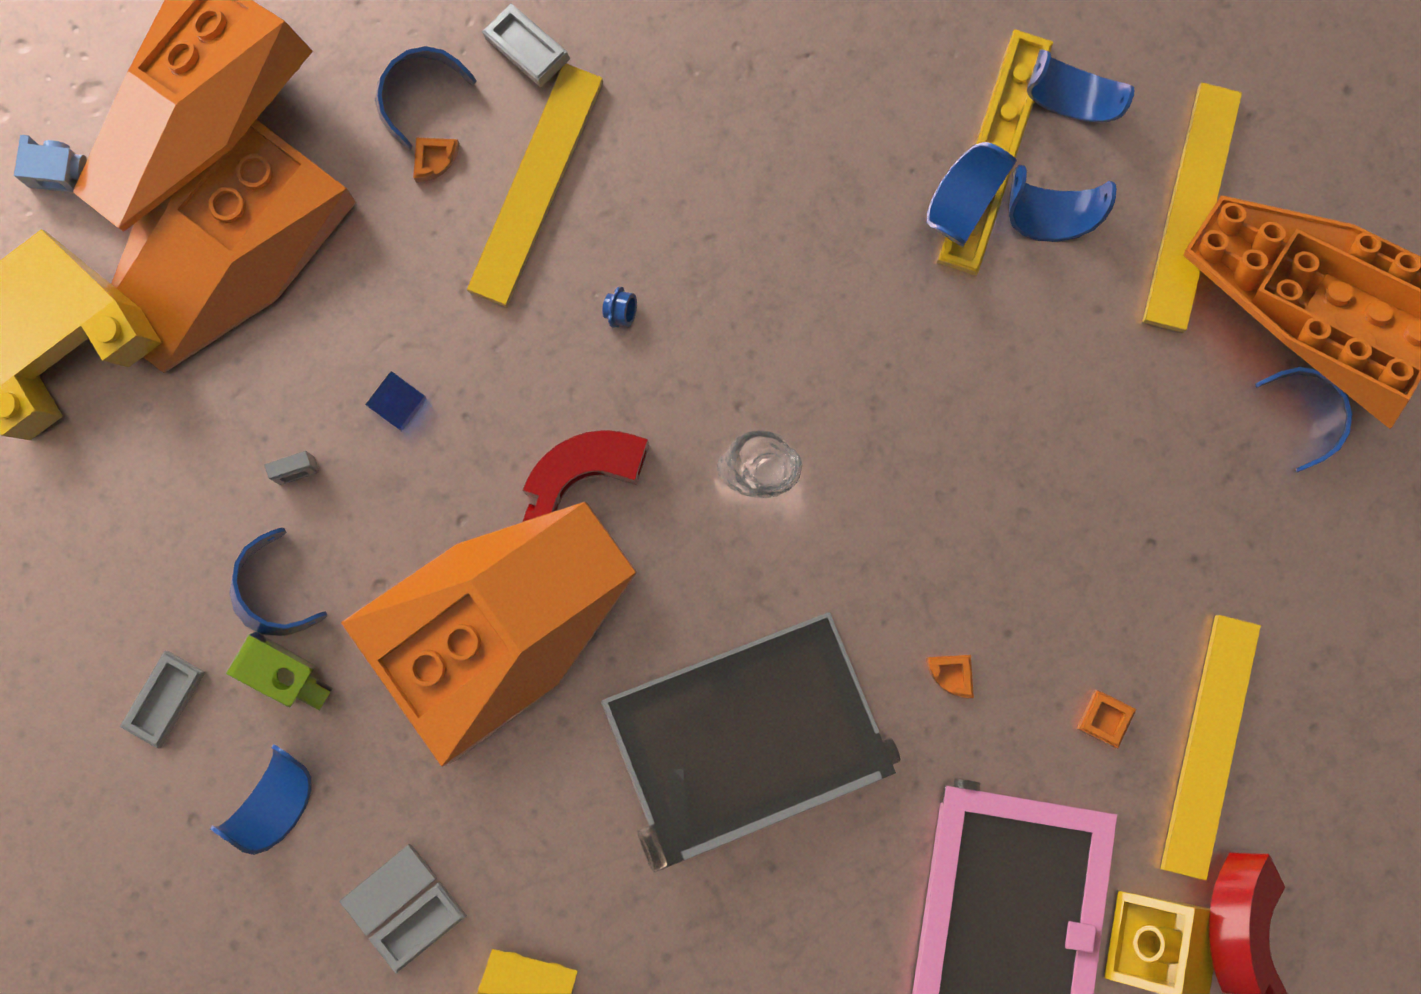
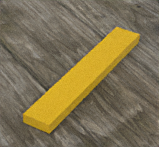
(1003, 127)
(535, 185)
(1191, 202)
(1210, 747)

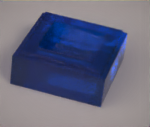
(396, 401)

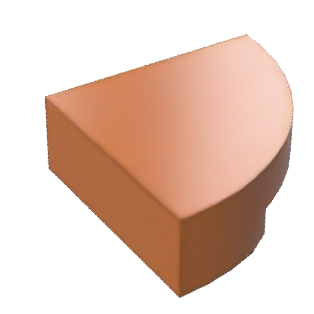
(433, 157)
(952, 674)

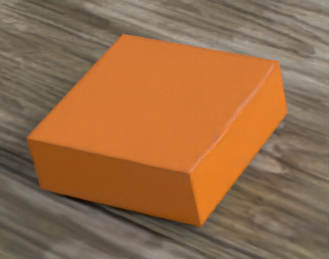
(1106, 719)

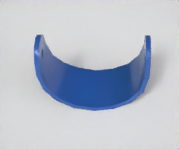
(426, 52)
(1077, 92)
(968, 190)
(1055, 213)
(1313, 372)
(241, 609)
(271, 807)

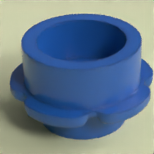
(620, 308)

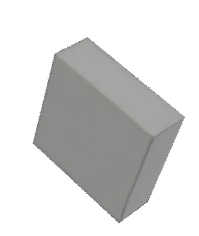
(291, 468)

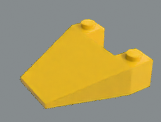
(48, 310)

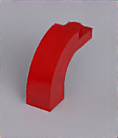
(581, 457)
(1241, 922)

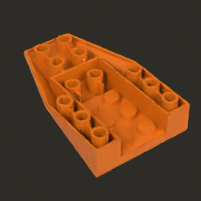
(186, 101)
(228, 243)
(1325, 293)
(491, 624)

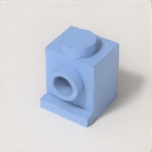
(48, 165)

